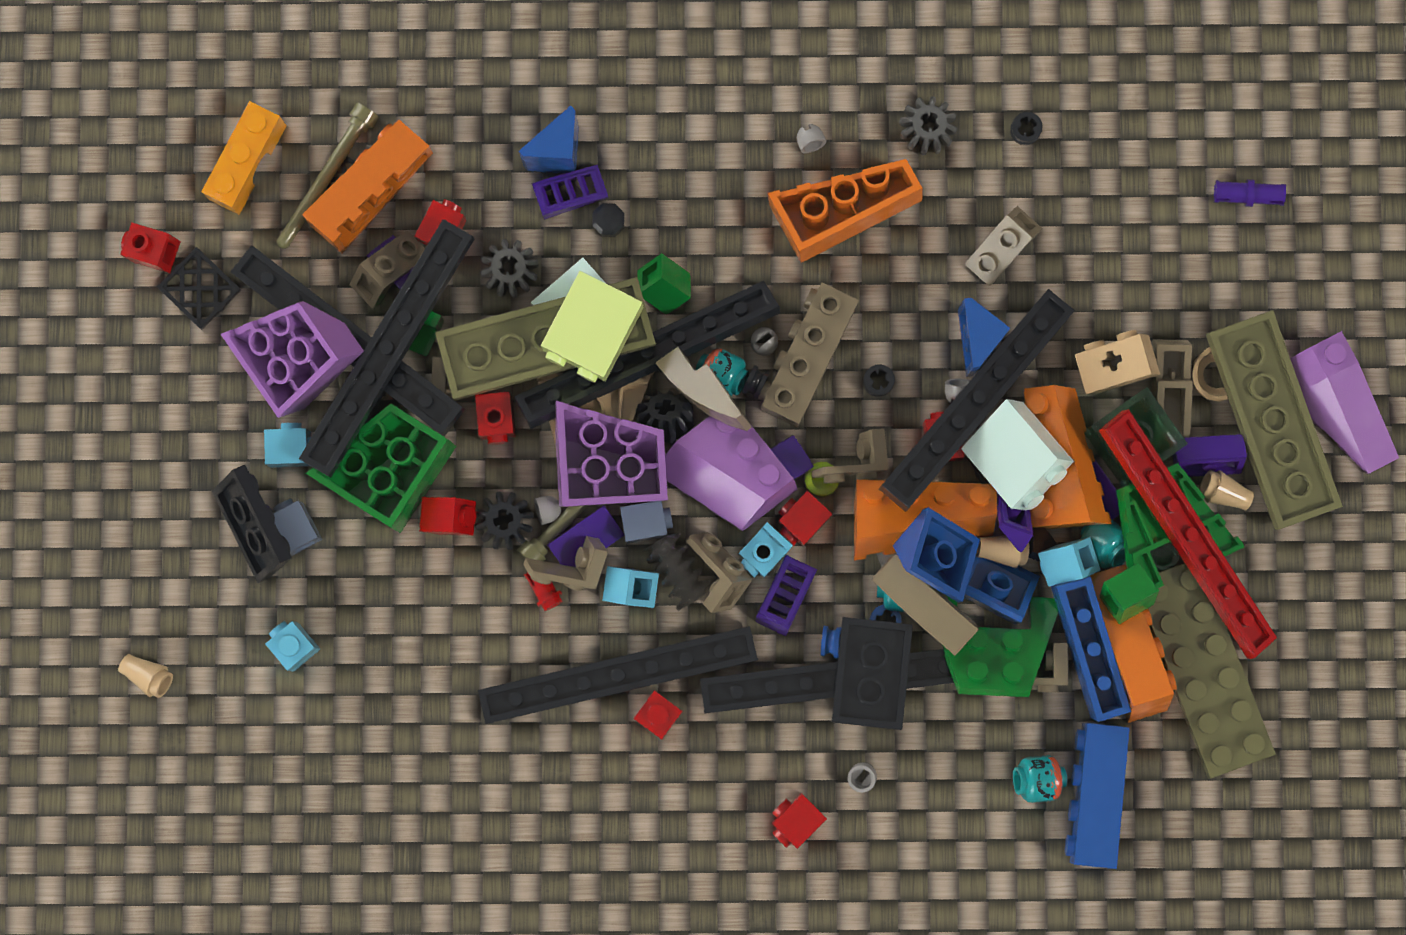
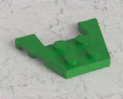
(1143, 532)
(1004, 658)

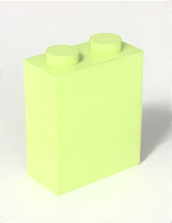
(591, 327)

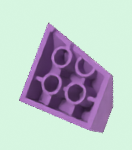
(293, 354)
(607, 459)
(728, 472)

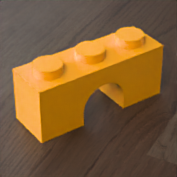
(234, 171)

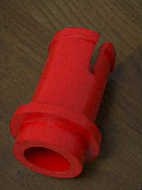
(545, 593)

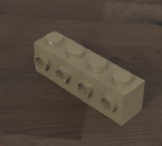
(809, 354)

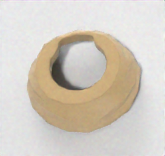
(1202, 388)

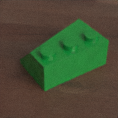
(389, 466)

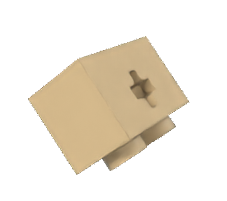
(1136, 364)

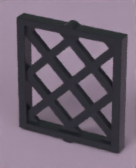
(180, 270)

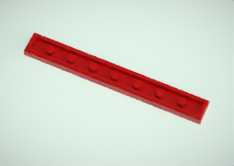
(1187, 533)

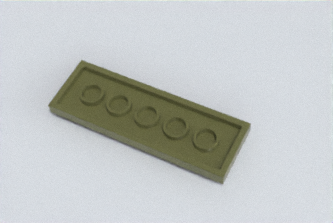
(509, 348)
(1274, 420)
(1207, 676)

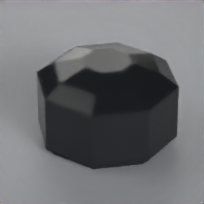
(608, 220)

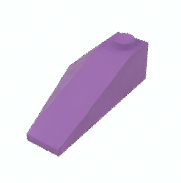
(1343, 402)

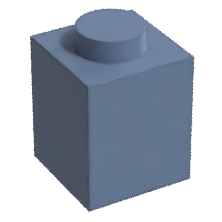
(645, 521)
(296, 525)

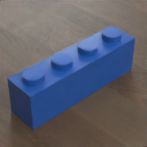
(1091, 649)
(1099, 795)

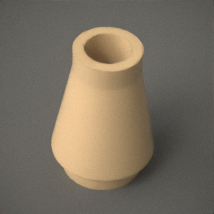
(1225, 491)
(1002, 551)
(146, 675)

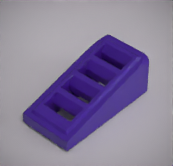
(566, 179)
(773, 621)

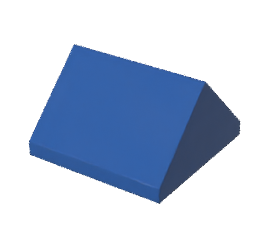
(554, 146)
(979, 334)
(938, 553)
(1001, 589)

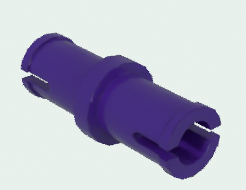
(1249, 193)

